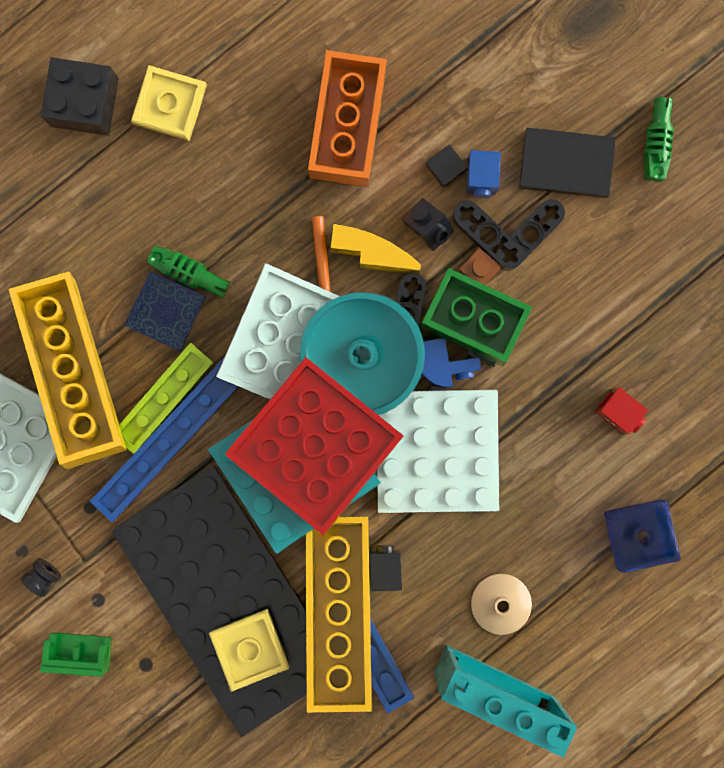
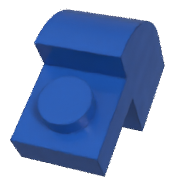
(438, 369)

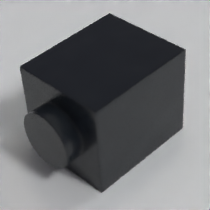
(385, 568)

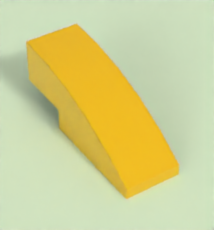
(373, 250)

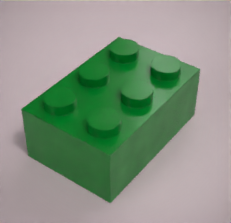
(476, 317)

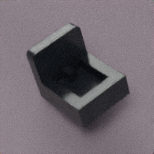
(428, 224)

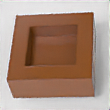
(480, 267)

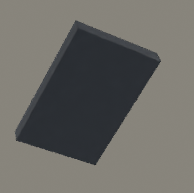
(567, 162)

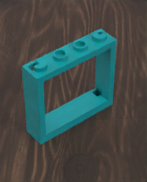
(503, 701)

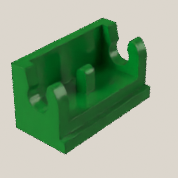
(76, 654)

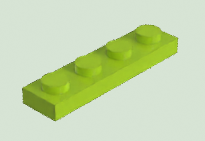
(164, 397)

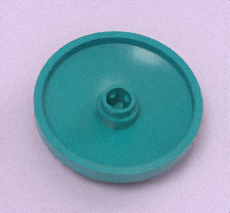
(367, 348)

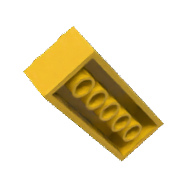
(67, 370)
(338, 618)

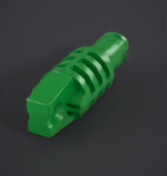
(658, 141)
(186, 270)

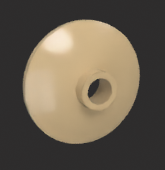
(492, 591)

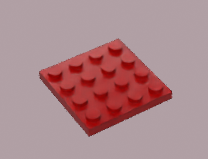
(314, 445)

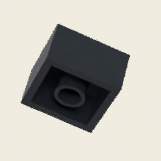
(79, 96)

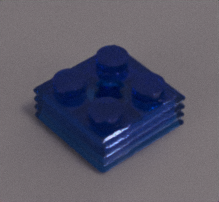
(658, 547)

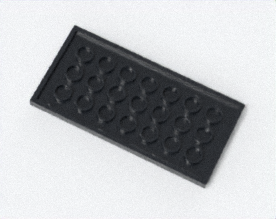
(209, 571)

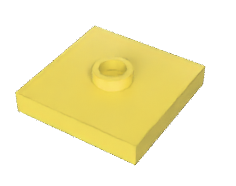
(168, 103)
(249, 650)

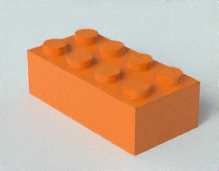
(347, 118)

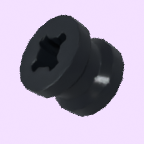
(41, 577)

